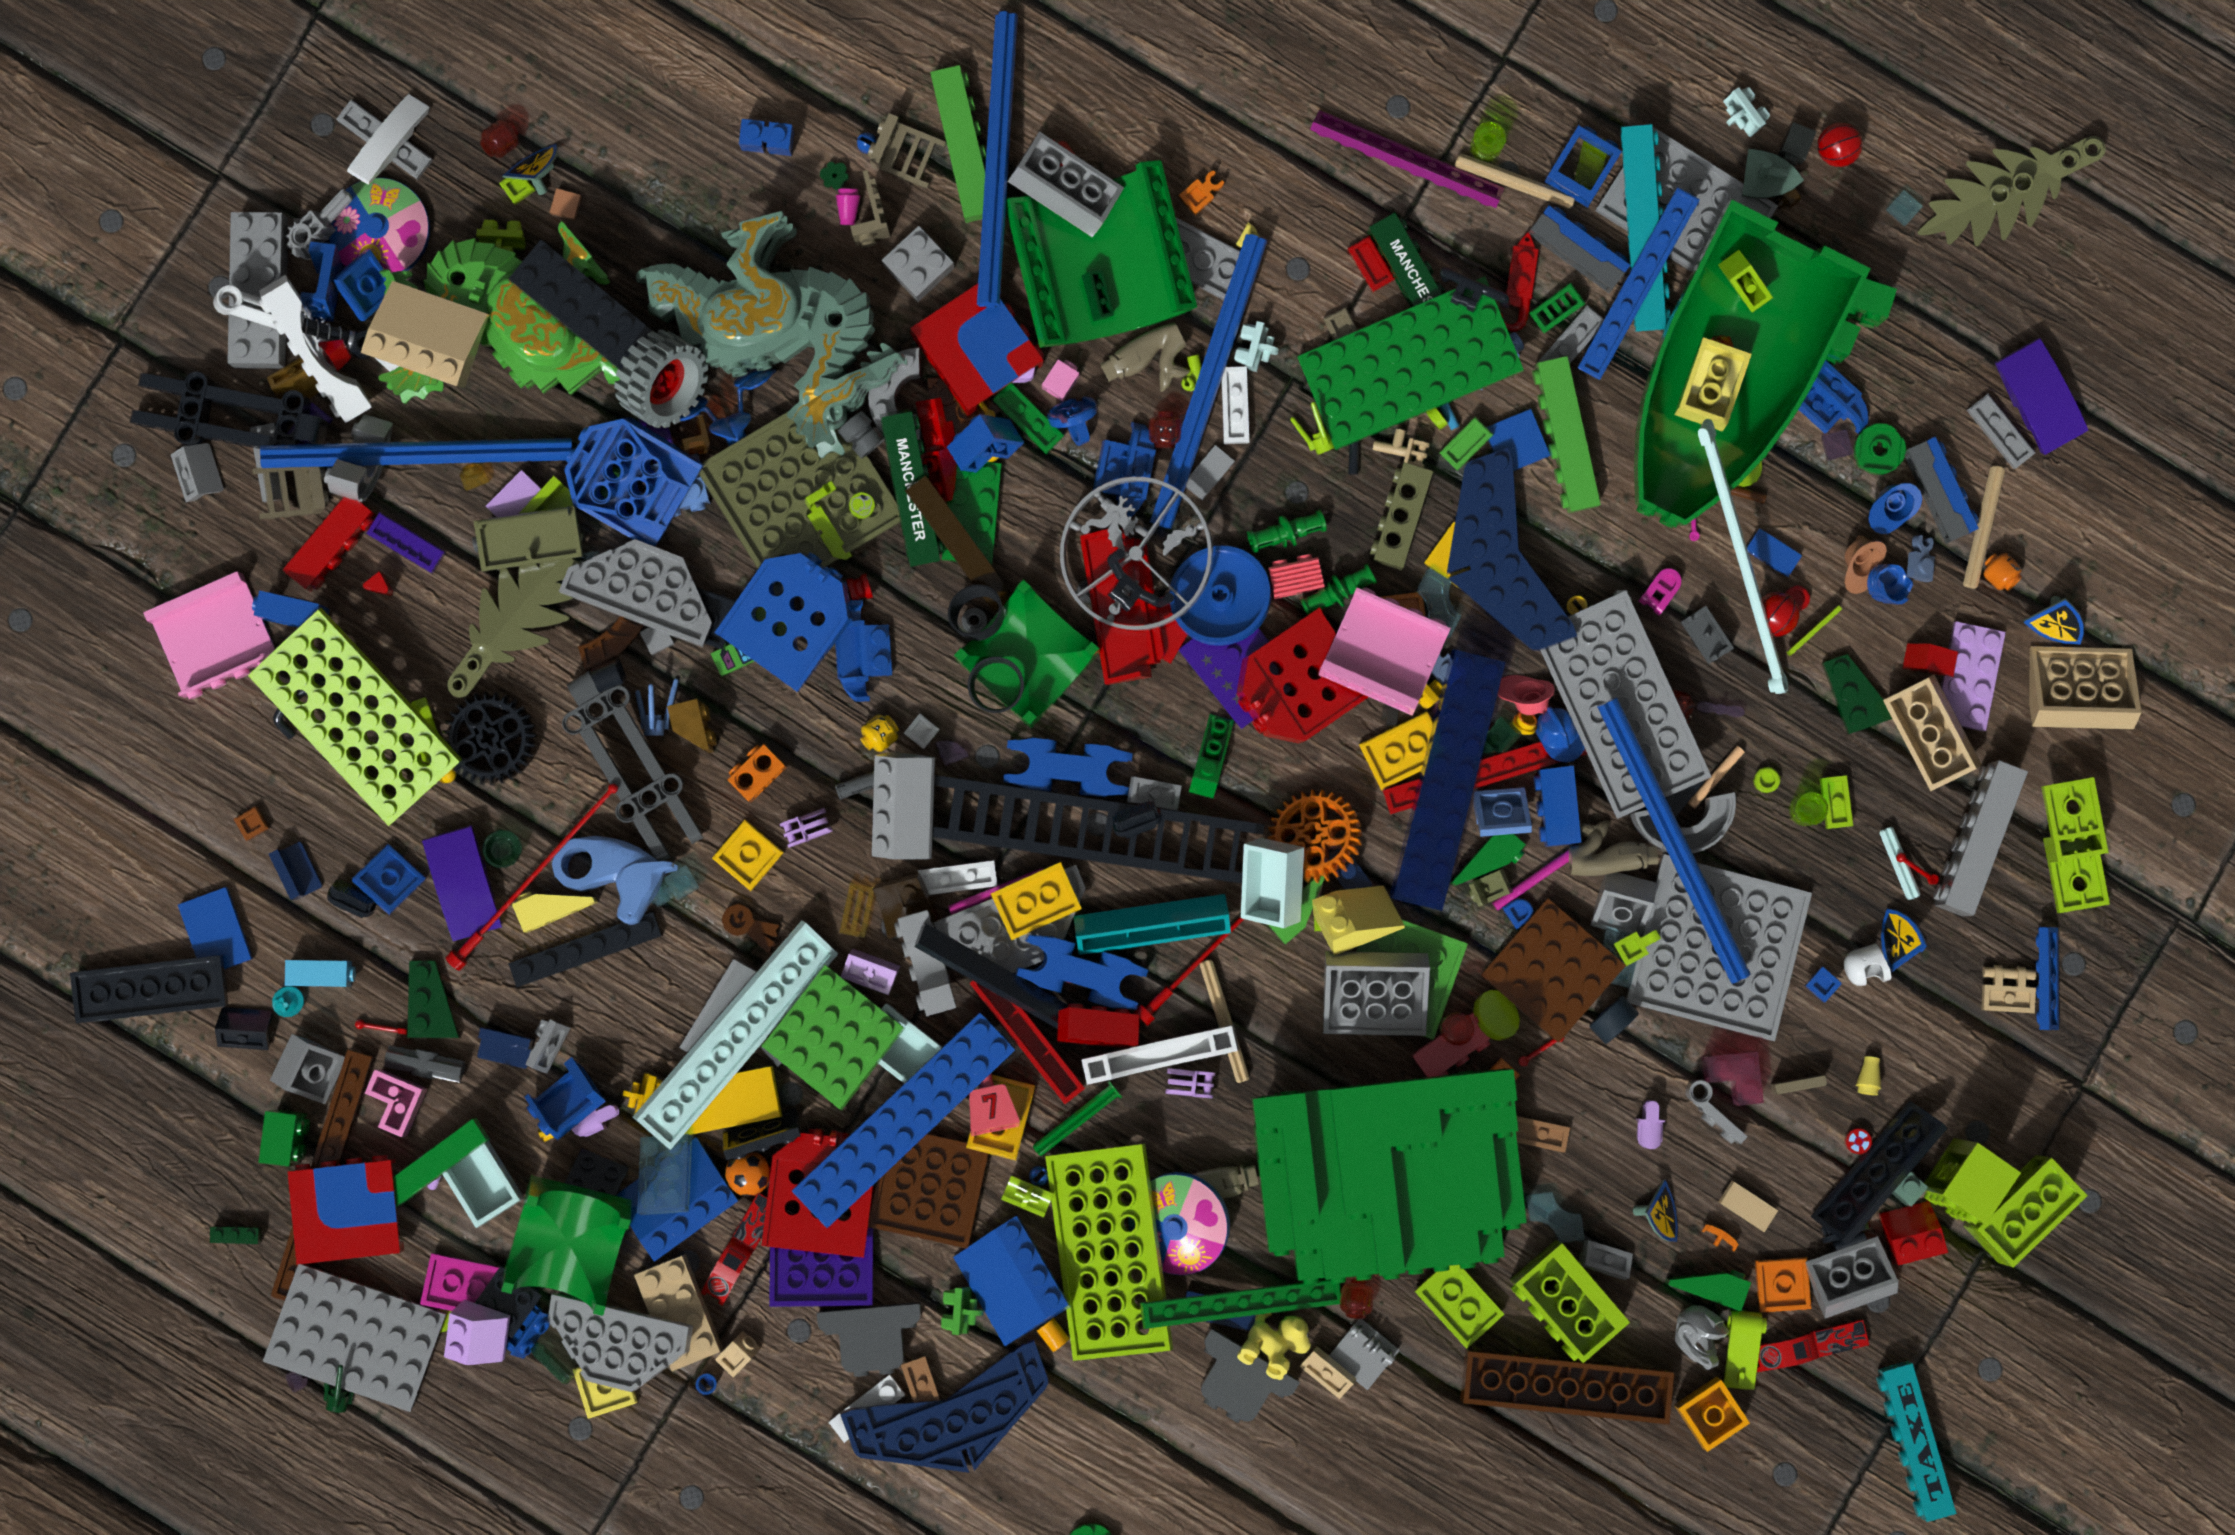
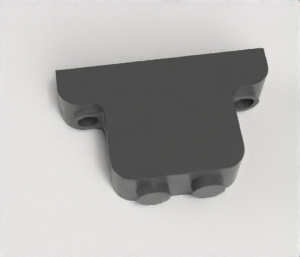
(870, 1335)
(1238, 1386)

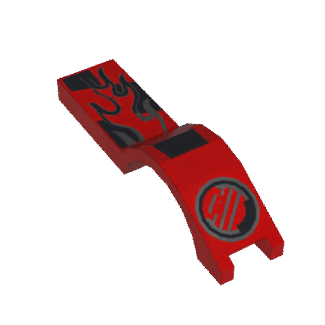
(737, 1251)
(1812, 1346)

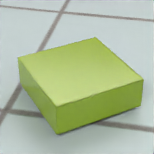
(517, 189)

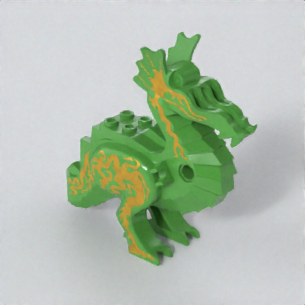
(517, 328)

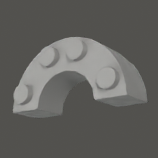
(884, 398)
(354, 480)
(1705, 833)
(930, 973)

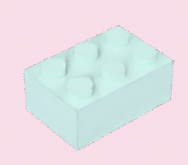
(1272, 882)
(910, 1049)
(483, 1185)

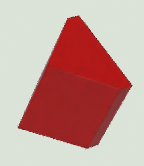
(335, 353)
(378, 584)

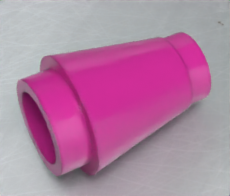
(847, 205)

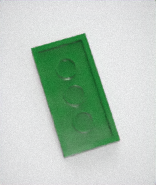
(977, 506)

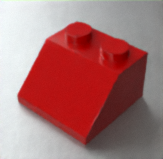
(1912, 1233)

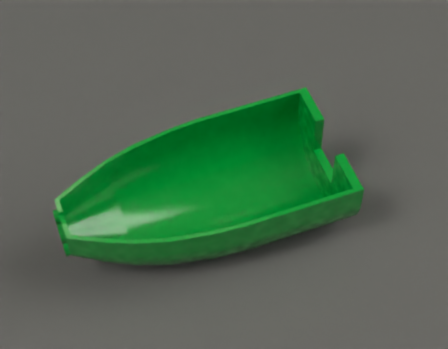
(1787, 346)

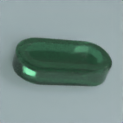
(552, 1363)

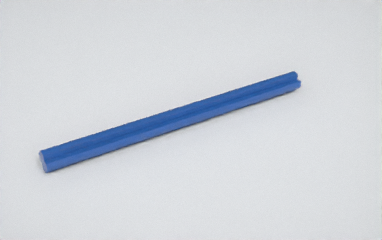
(997, 160)
(1210, 376)
(415, 452)
(1674, 840)

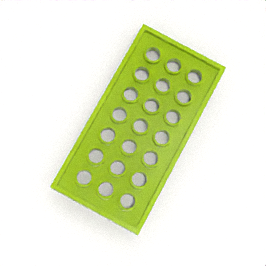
(320, 732)
(1070, 1244)

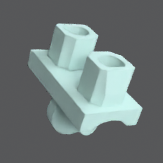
(1743, 112)
(1257, 335)

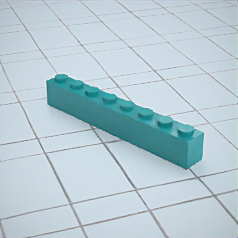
(1643, 215)

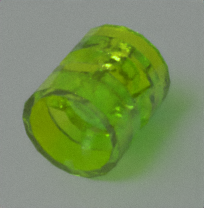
(1488, 141)
(1808, 809)

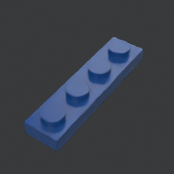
(2048, 986)

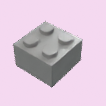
(918, 264)

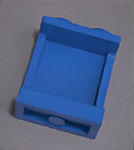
(327, 264)
(565, 1101)

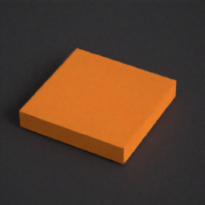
(1782, 1284)

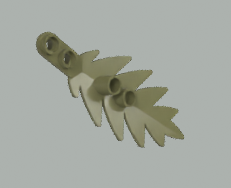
(2006, 190)
(503, 625)

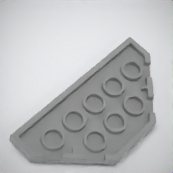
(643, 587)
(986, 934)
(621, 1346)

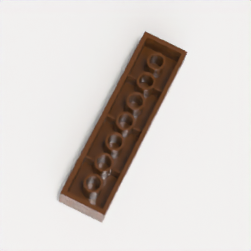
(1567, 1386)

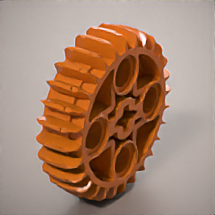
(1326, 835)

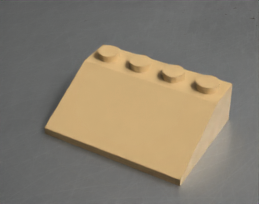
(425, 334)
(2083, 688)

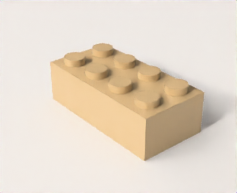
(1932, 732)
(674, 1295)

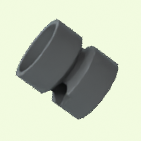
(861, 434)

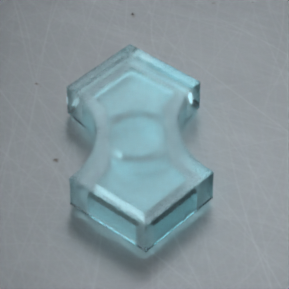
(1435, 592)
(1544, 1209)

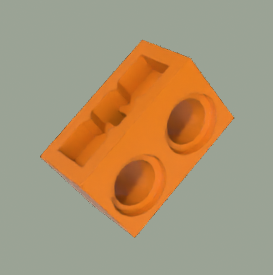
(761, 778)

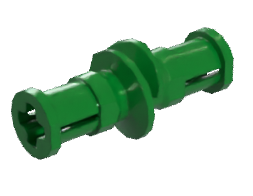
(1286, 531)
(1338, 590)

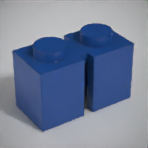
(777, 136)

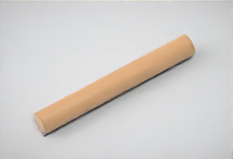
(1717, 775)

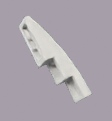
(387, 139)

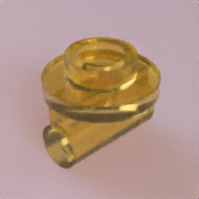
(473, 476)

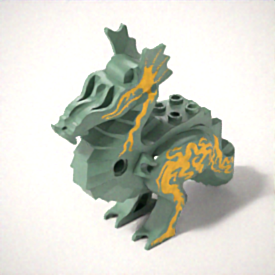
(773, 319)

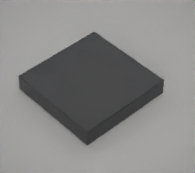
(717, 609)

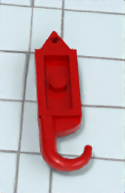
(1521, 280)

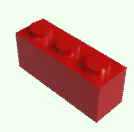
(1098, 1026)

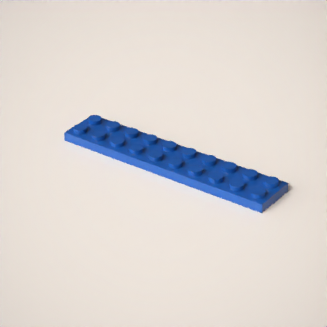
(903, 1120)

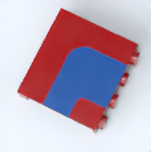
(976, 348)
(344, 1210)

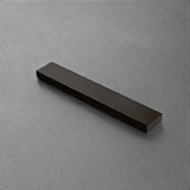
(956, 539)

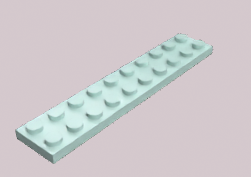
(735, 1035)

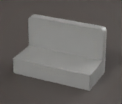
(196, 471)

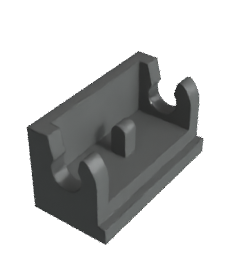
(1707, 635)

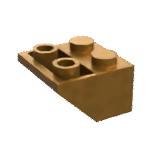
(690, 722)

